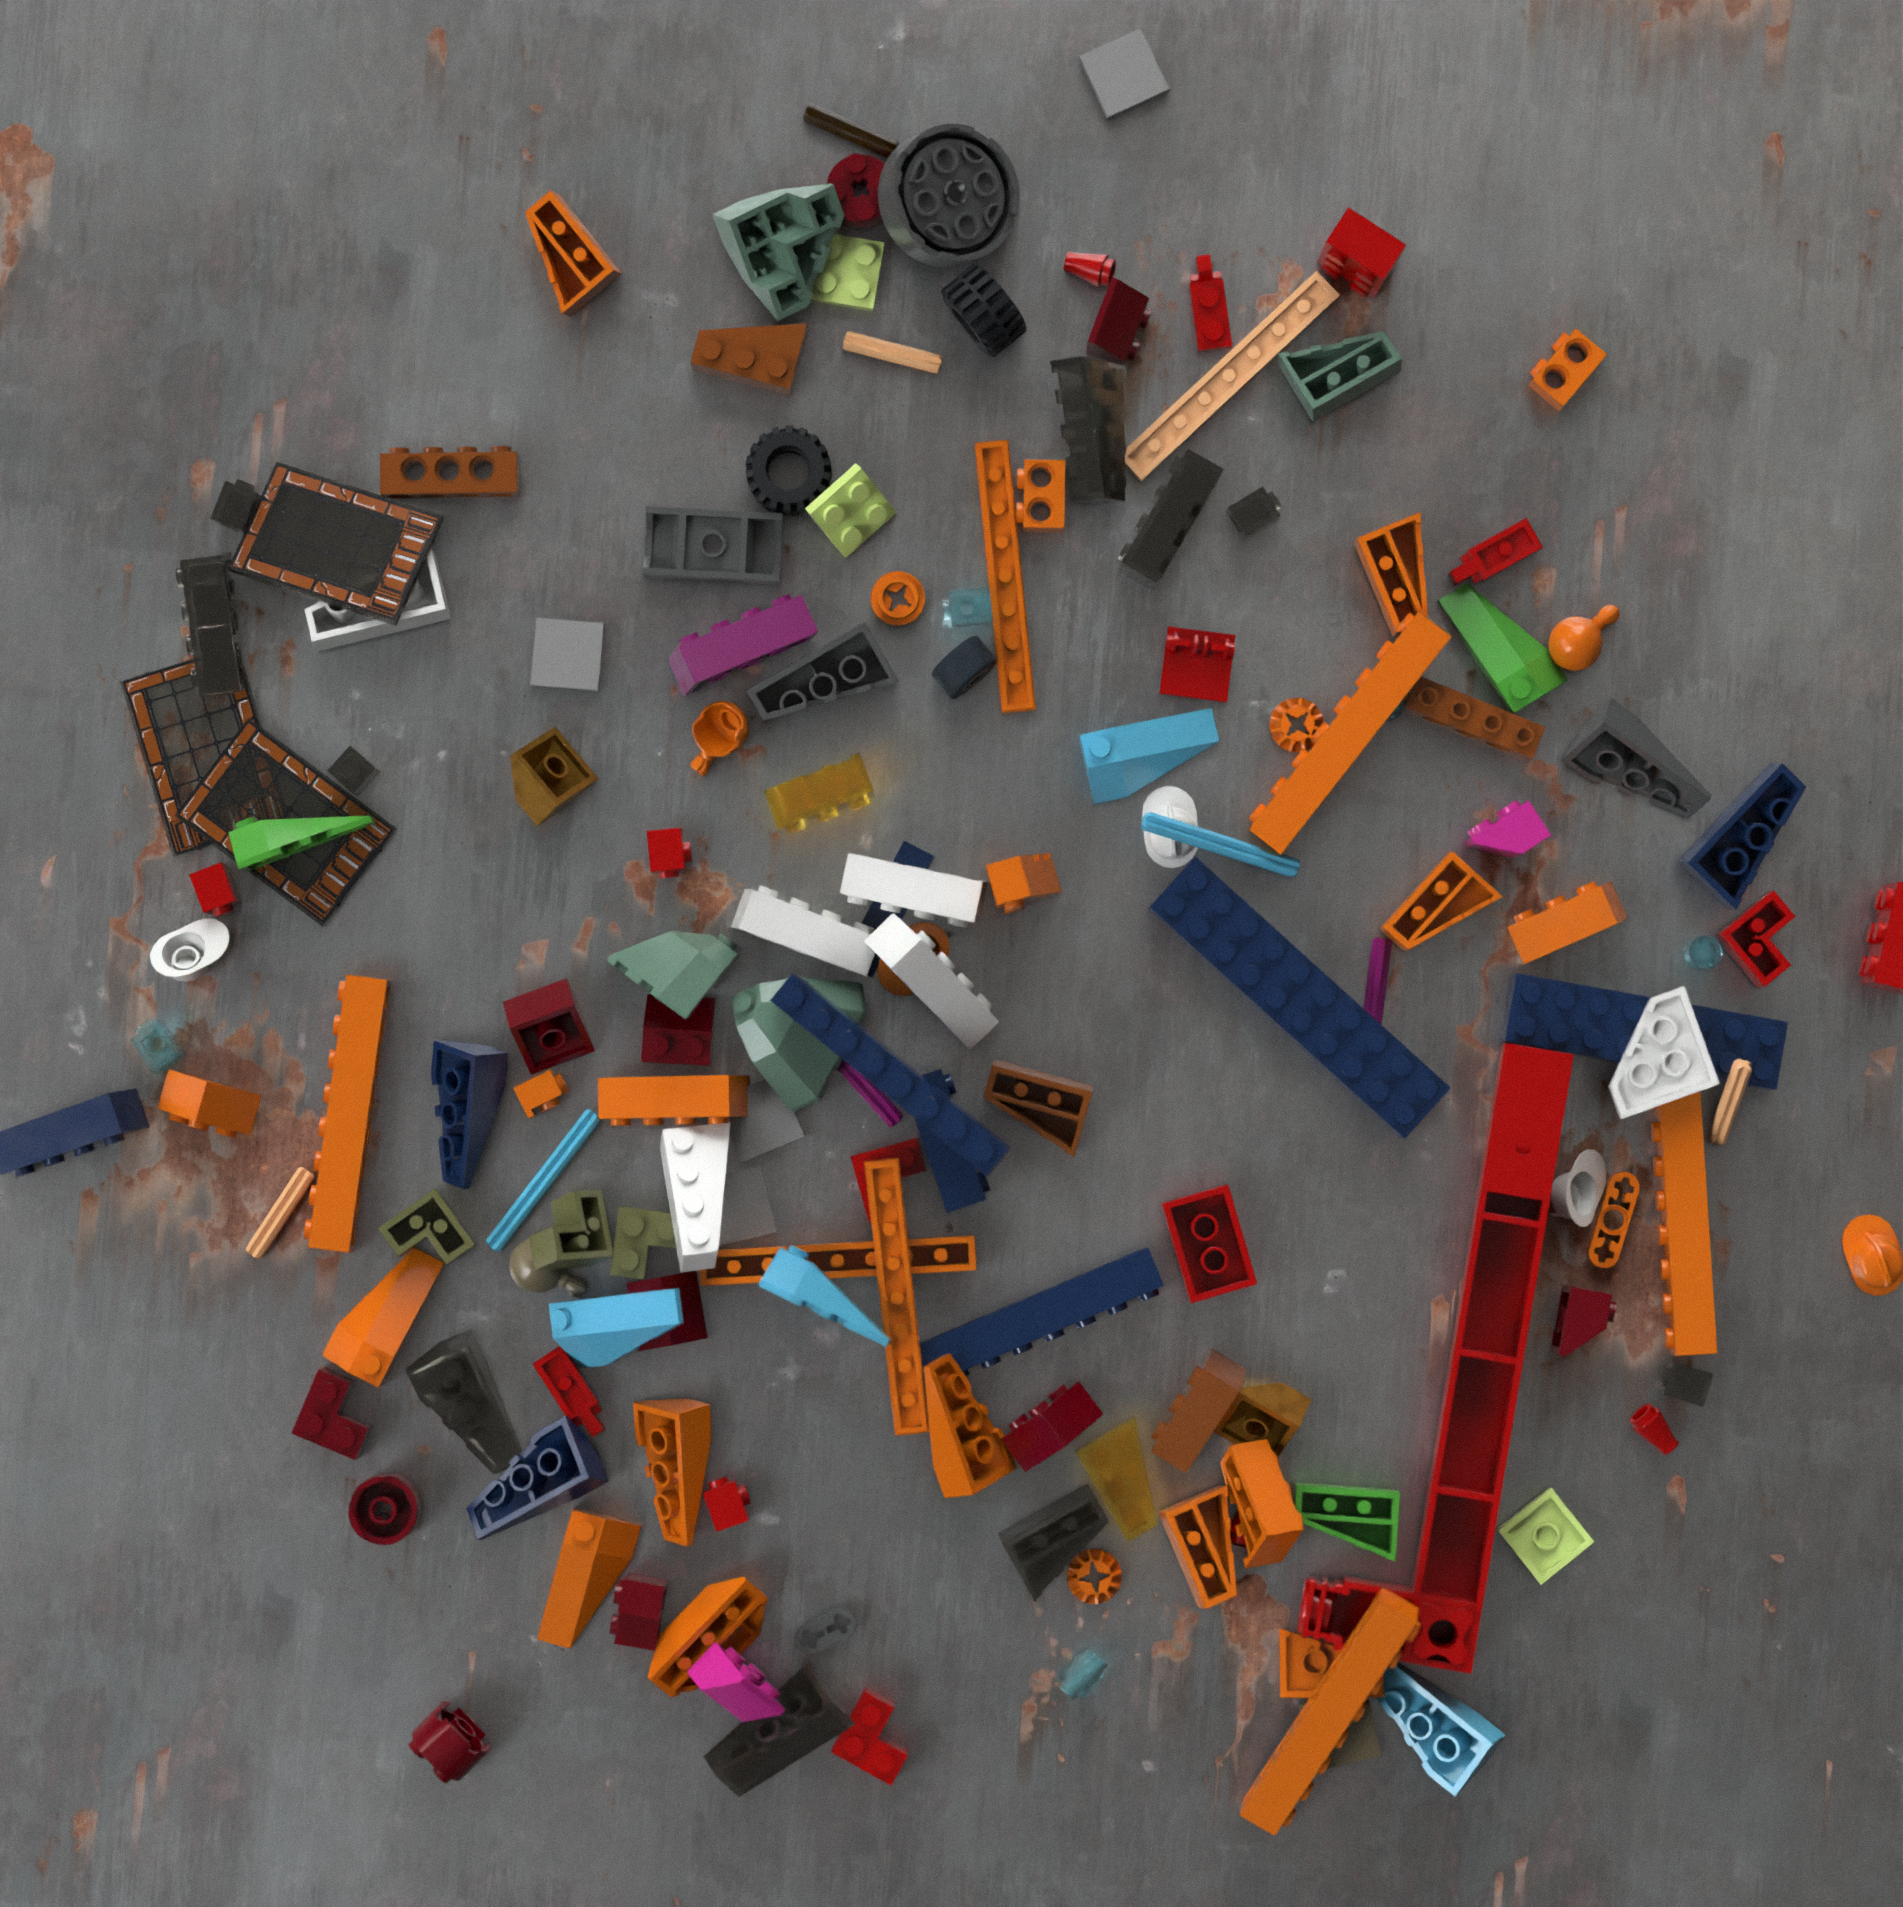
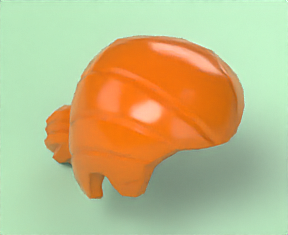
(1578, 640)
(718, 733)

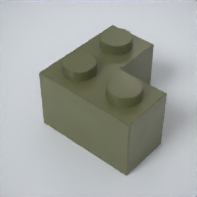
(428, 1219)
(579, 1233)
(634, 1235)

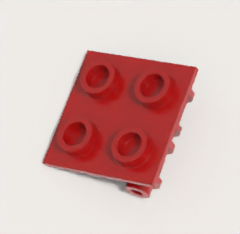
(1197, 664)

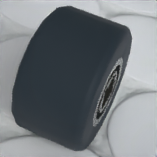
(964, 667)

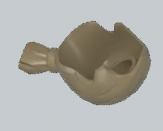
(541, 1281)

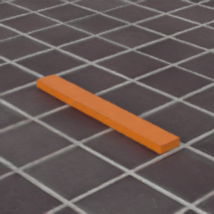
(1005, 576)
(897, 1296)

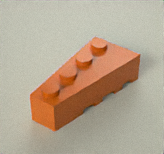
(673, 1097)

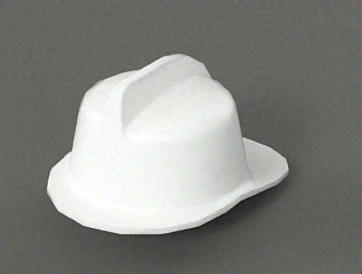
(1177, 805)
(190, 949)
(1579, 1190)

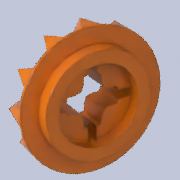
(895, 582)
(1280, 725)
(1081, 1566)

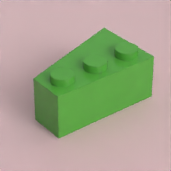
(1352, 1513)

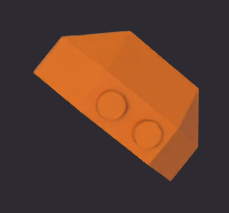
(721, 1613)

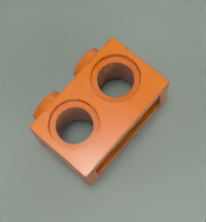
(1571, 373)
(1050, 496)

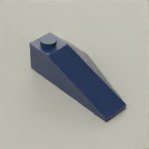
(469, 1093)
(547, 1474)

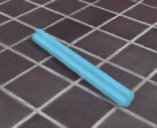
(1220, 844)
(543, 1180)

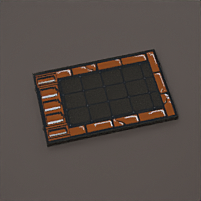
(336, 543)
(182, 738)
(269, 782)

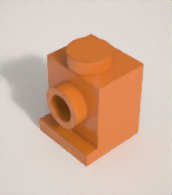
(541, 1092)

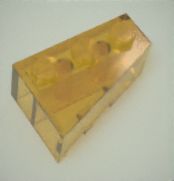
(820, 794)
(1120, 1476)

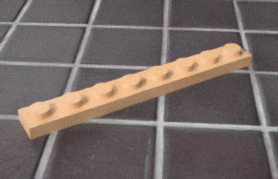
(1229, 375)

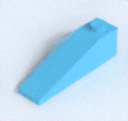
(1138, 753)
(807, 1285)
(608, 1327)
(1441, 1729)

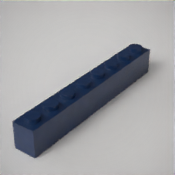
(891, 1074)
(1047, 1313)

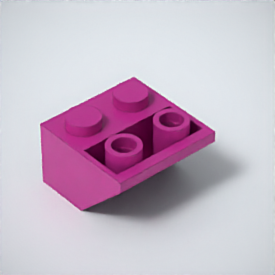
(1512, 834)
(735, 1685)

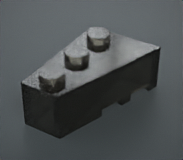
(1053, 1537)

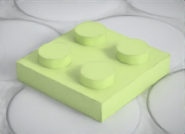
(850, 273)
(850, 510)
(1545, 1535)

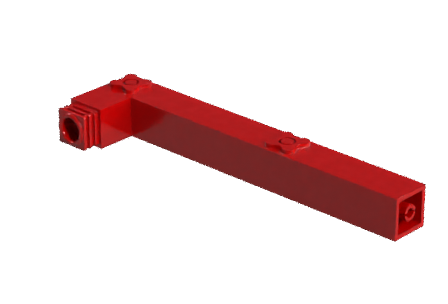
(1479, 1378)

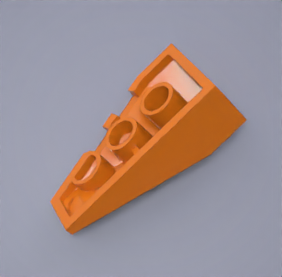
(379, 1325)
(963, 1440)
(677, 1451)
(588, 1566)

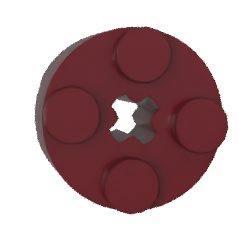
(852, 173)
(379, 1527)
(449, 1742)

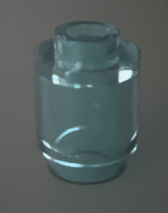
(1082, 1674)

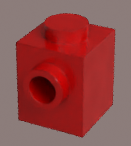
(668, 852)
(215, 889)
(727, 1503)

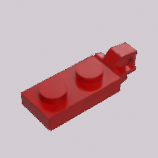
(1209, 307)
(1497, 553)
(570, 1390)

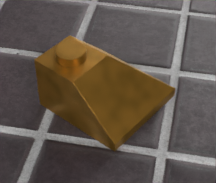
(548, 775)
(1264, 1413)

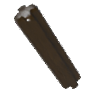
(849, 130)

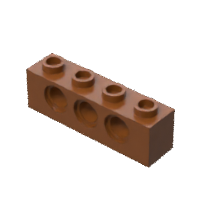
(502, 482)
(1474, 719)

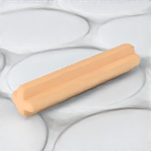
(892, 352)
(1730, 1102)
(280, 1212)

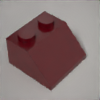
(1118, 323)
(548, 1026)
(674, 1039)
(1580, 1318)
(693, 1323)

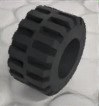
(984, 310)
(778, 443)

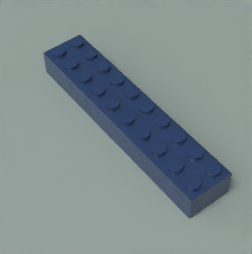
(1299, 998)

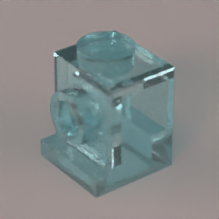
(978, 598)
(143, 1042)

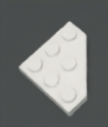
(1663, 1057)

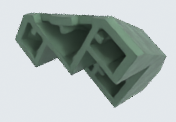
(781, 242)
(678, 967)
(785, 1051)

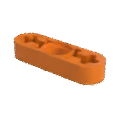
(1611, 1192)

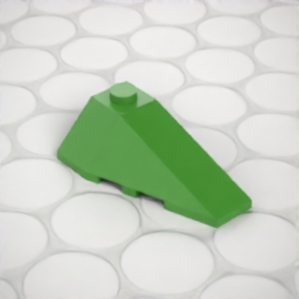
(1506, 654)
(271, 840)

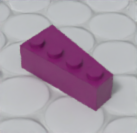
(741, 643)

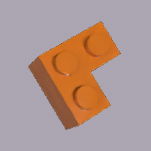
(207, 1103)

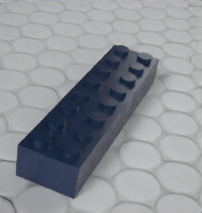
(1602, 1021)

